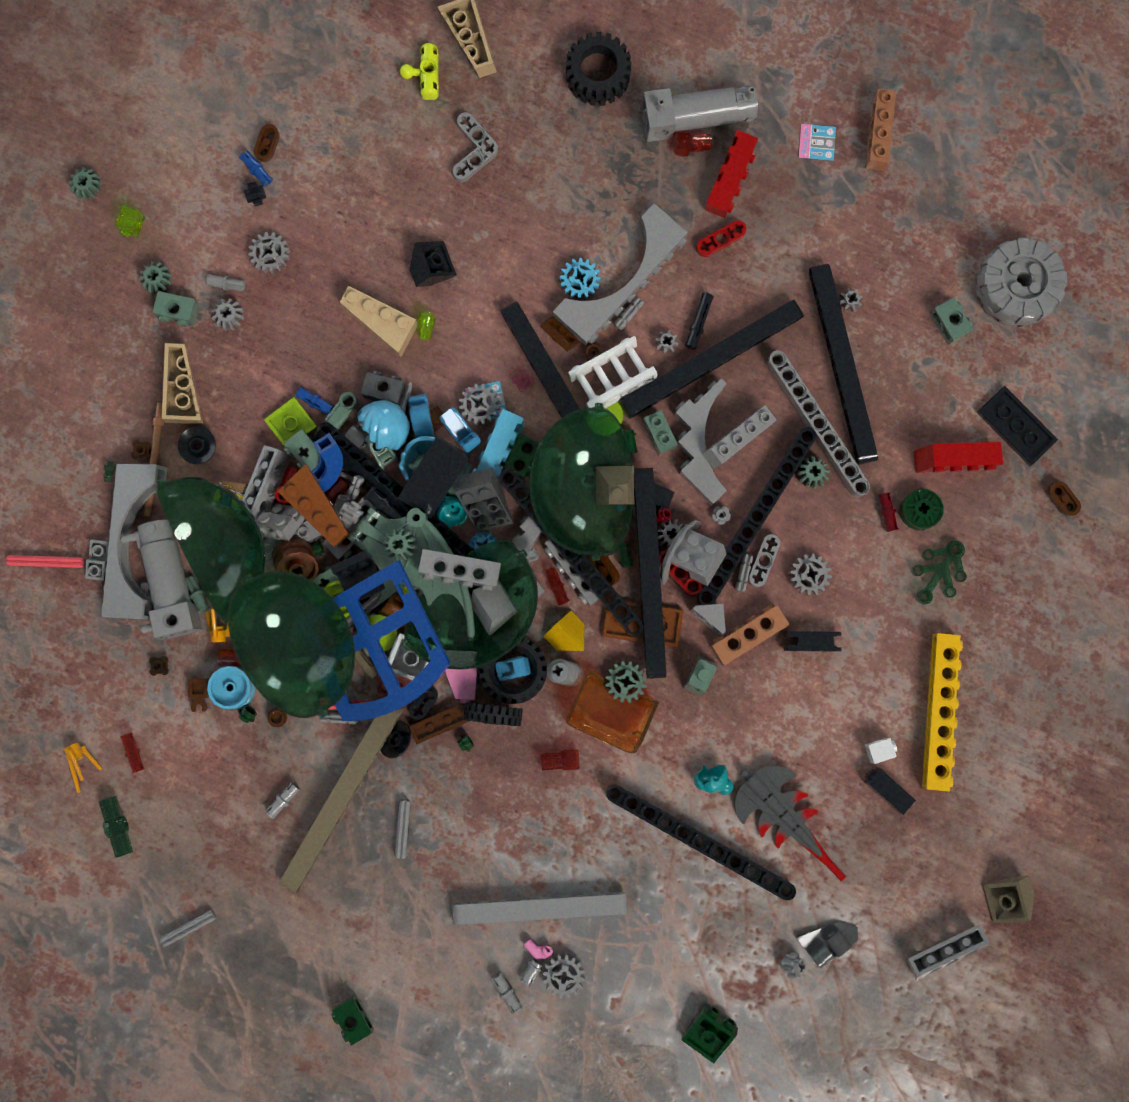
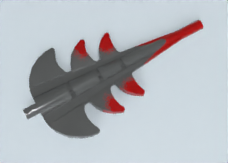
(763, 792)

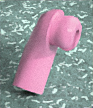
(538, 952)

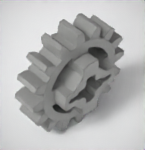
(273, 245)
(484, 398)
(812, 582)
(572, 976)

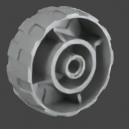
(1021, 282)

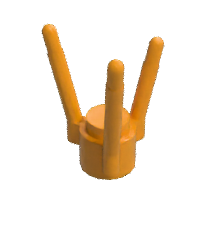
(216, 633)
(74, 754)

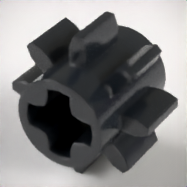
(255, 193)

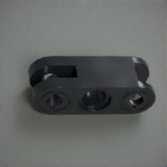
(812, 641)

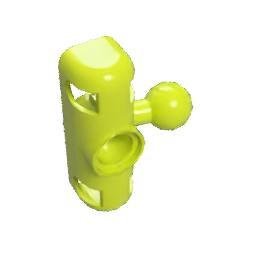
(427, 61)

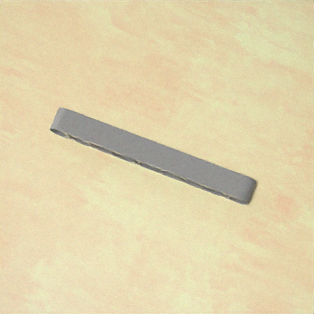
(817, 414)
(539, 908)

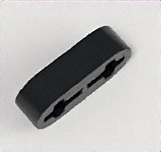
(427, 706)

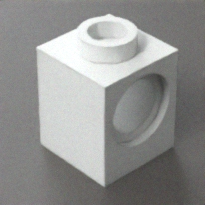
(881, 750)

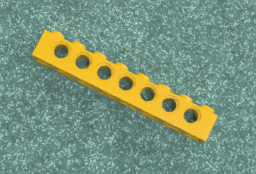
(934, 721)

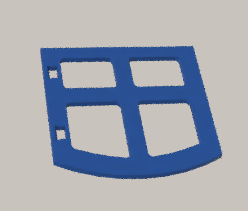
(369, 638)

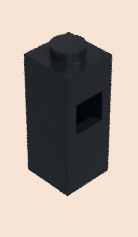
(889, 790)

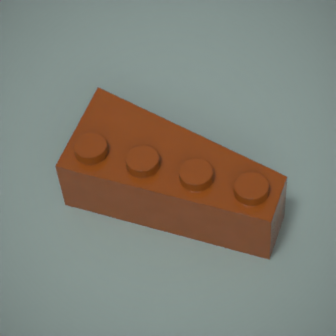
(311, 502)

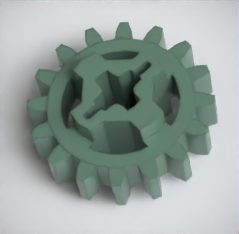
(628, 672)

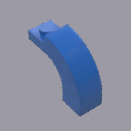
(329, 463)

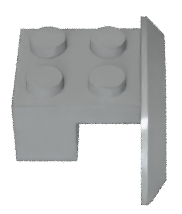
(694, 554)

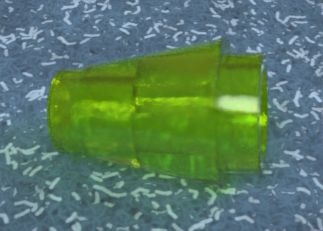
(425, 325)

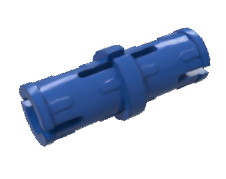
(256, 168)
(314, 401)

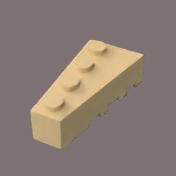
(468, 30)
(383, 321)
(180, 396)

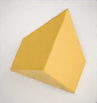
(567, 634)

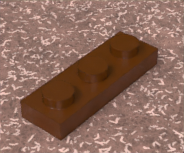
(438, 724)

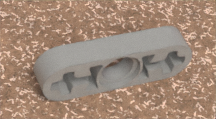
(774, 549)

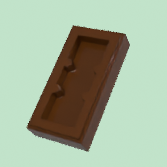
(559, 334)

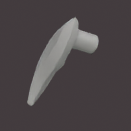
(404, 400)

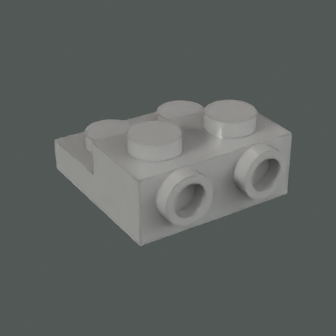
(280, 522)

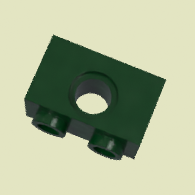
(352, 1008)

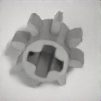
(845, 302)
(665, 347)
(351, 512)
(793, 965)

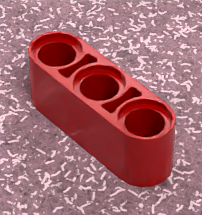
(681, 582)

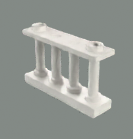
(629, 384)

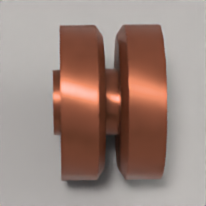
(296, 557)

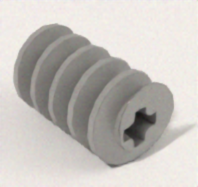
(565, 672)

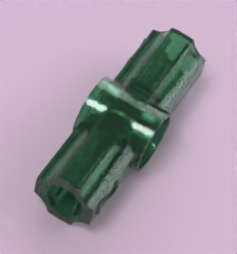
(115, 826)

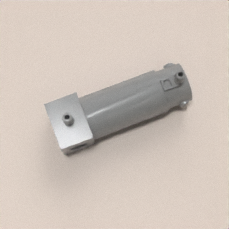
(696, 110)
(165, 582)

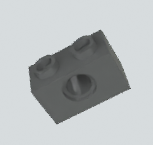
(375, 379)

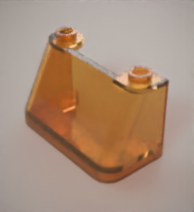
(608, 719)

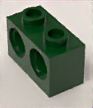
(517, 455)

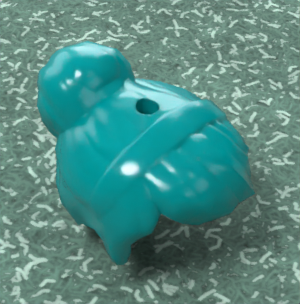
(451, 515)
(714, 780)

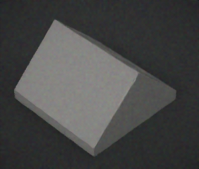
(492, 607)
(711, 616)

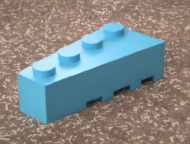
(501, 442)

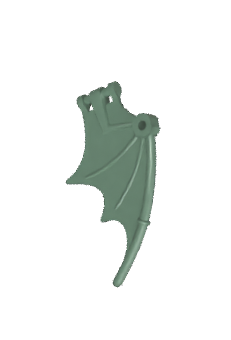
(426, 538)

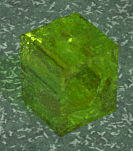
(129, 221)

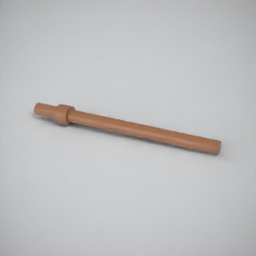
(158, 423)

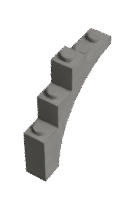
(692, 443)

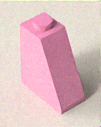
(463, 683)

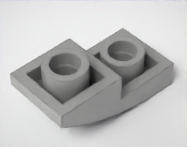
(97, 560)

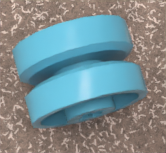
(220, 691)

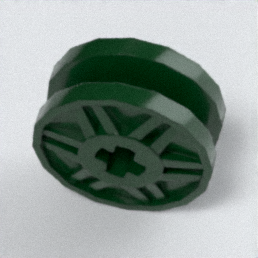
(925, 499)

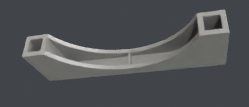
(588, 318)
(121, 592)

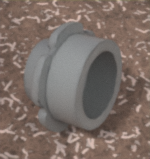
(716, 515)

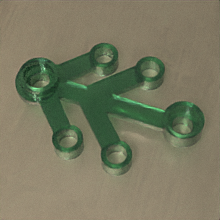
(941, 569)

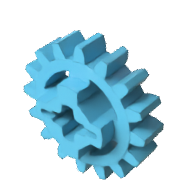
(586, 275)

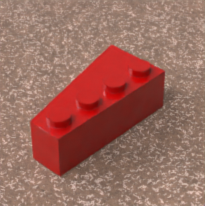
(731, 174)
(958, 457)

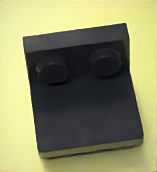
(356, 570)

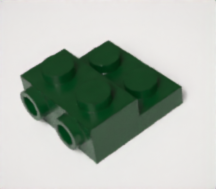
(710, 1033)

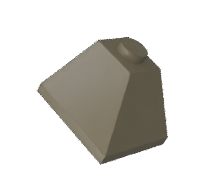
(615, 485)
(1010, 899)

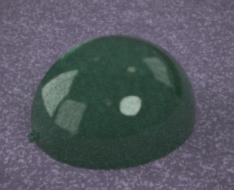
(565, 482)
(214, 534)
(450, 619)
(292, 642)

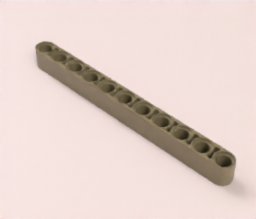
(338, 800)

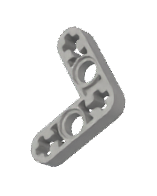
(479, 152)

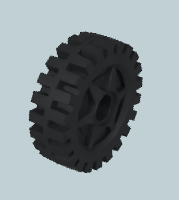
(493, 714)

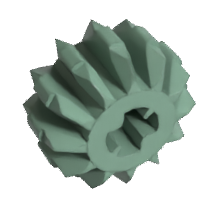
(78, 183)
(150, 274)
(809, 477)
(392, 547)

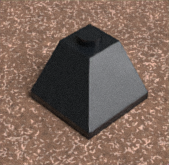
(431, 263)

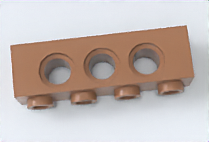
(880, 129)
(776, 620)

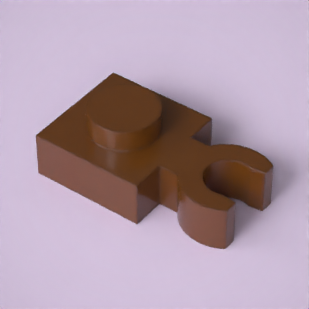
(198, 690)

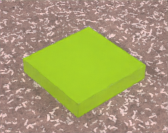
(289, 420)

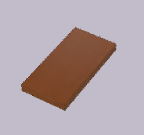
(671, 621)

